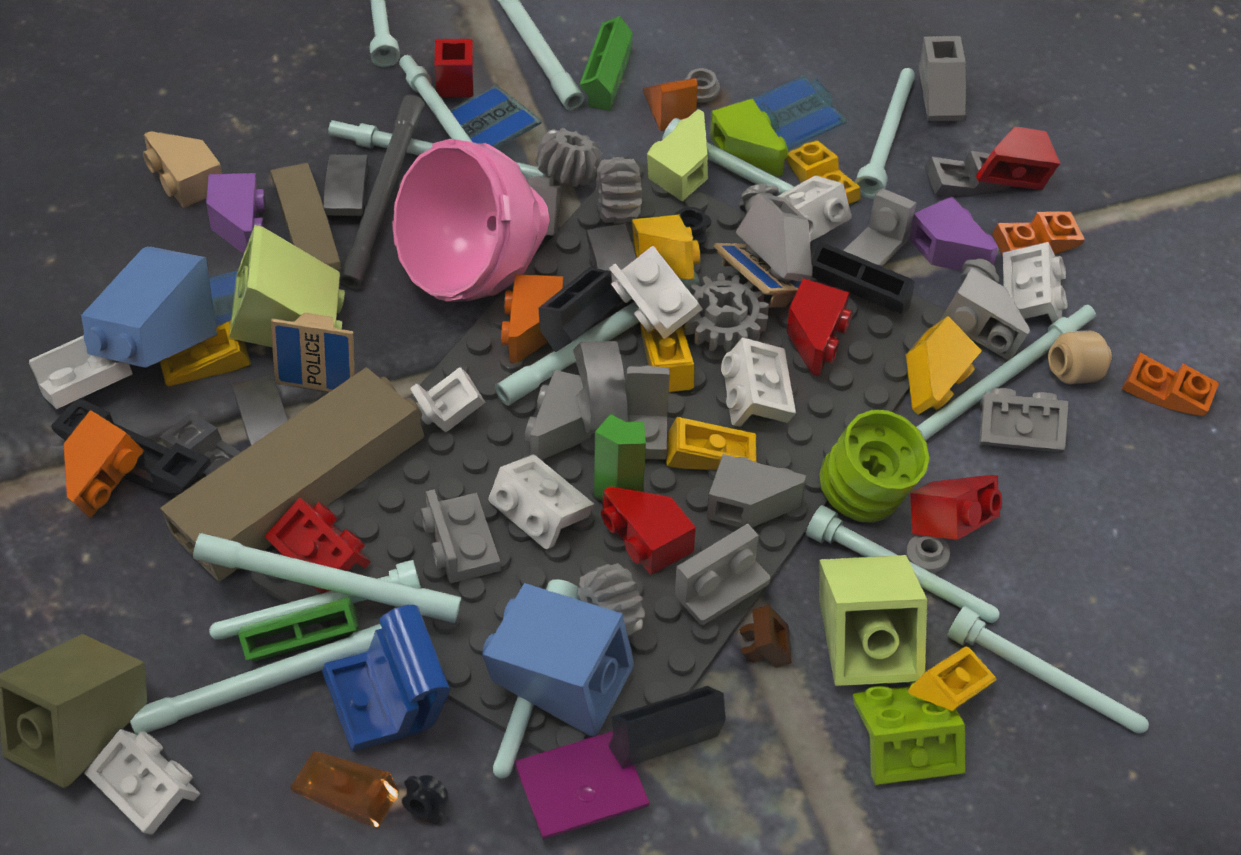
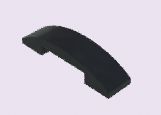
(157, 467)

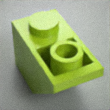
(749, 136)

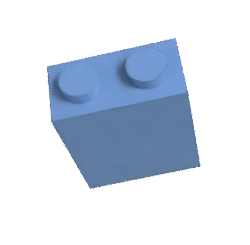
(151, 309)
(561, 656)

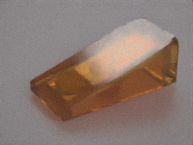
(347, 787)

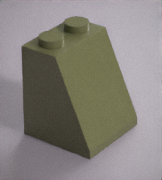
(68, 706)

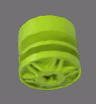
(874, 466)

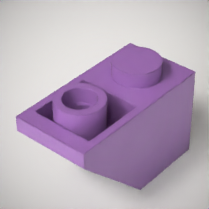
(235, 206)
(950, 236)

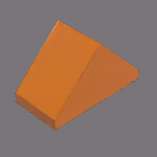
(672, 100)

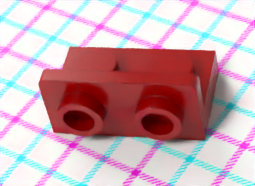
(311, 536)

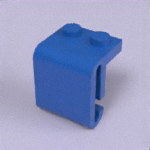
(393, 686)

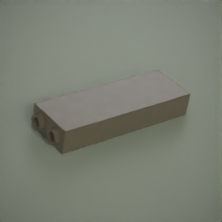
(307, 457)

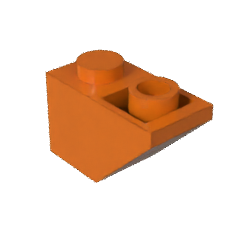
(522, 305)
(96, 461)

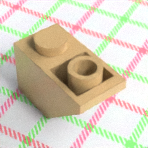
(181, 165)

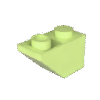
(681, 158)

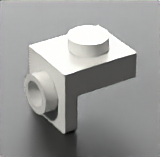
(448, 400)

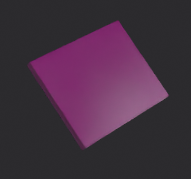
(579, 786)

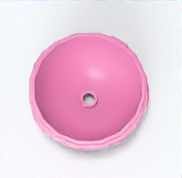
(466, 221)

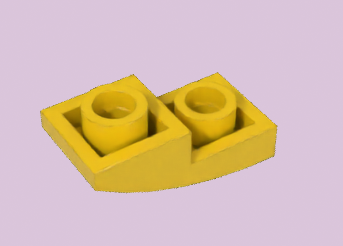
(818, 160)

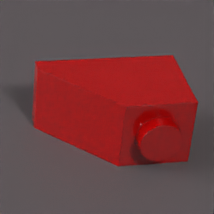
(1021, 160)

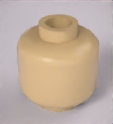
(1080, 357)

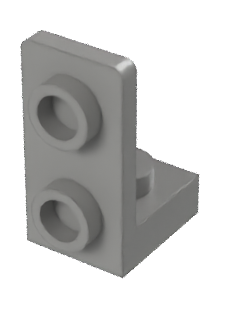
(886, 229)
(648, 402)

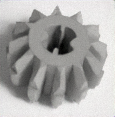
(568, 157)
(618, 190)
(614, 589)

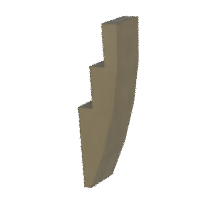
(305, 213)

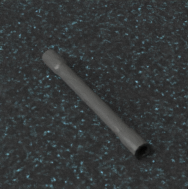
(359, 254)

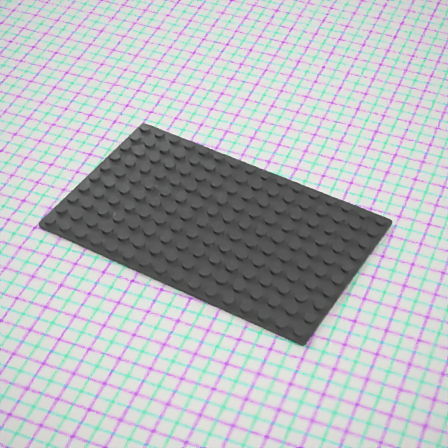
(671, 646)

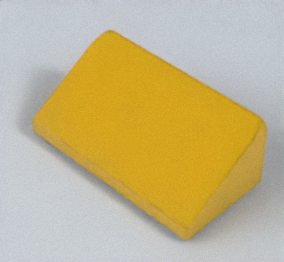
(953, 680)

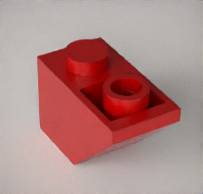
(454, 67)
(815, 322)
(955, 506)
(650, 525)

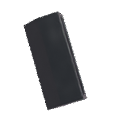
(862, 278)
(577, 307)
(667, 725)

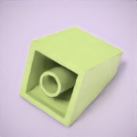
(280, 284)
(873, 619)

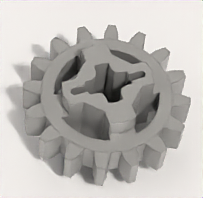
(725, 312)

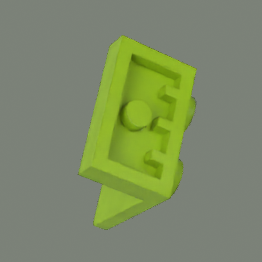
(910, 736)

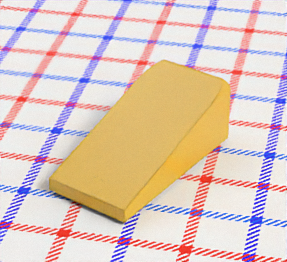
(670, 353)
(206, 358)
(702, 444)

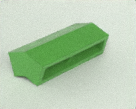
(607, 63)
(619, 455)
(298, 621)

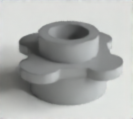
(752, 192)

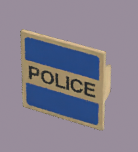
(758, 273)
(312, 352)

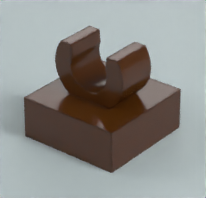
(770, 638)

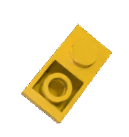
(671, 241)
(938, 362)

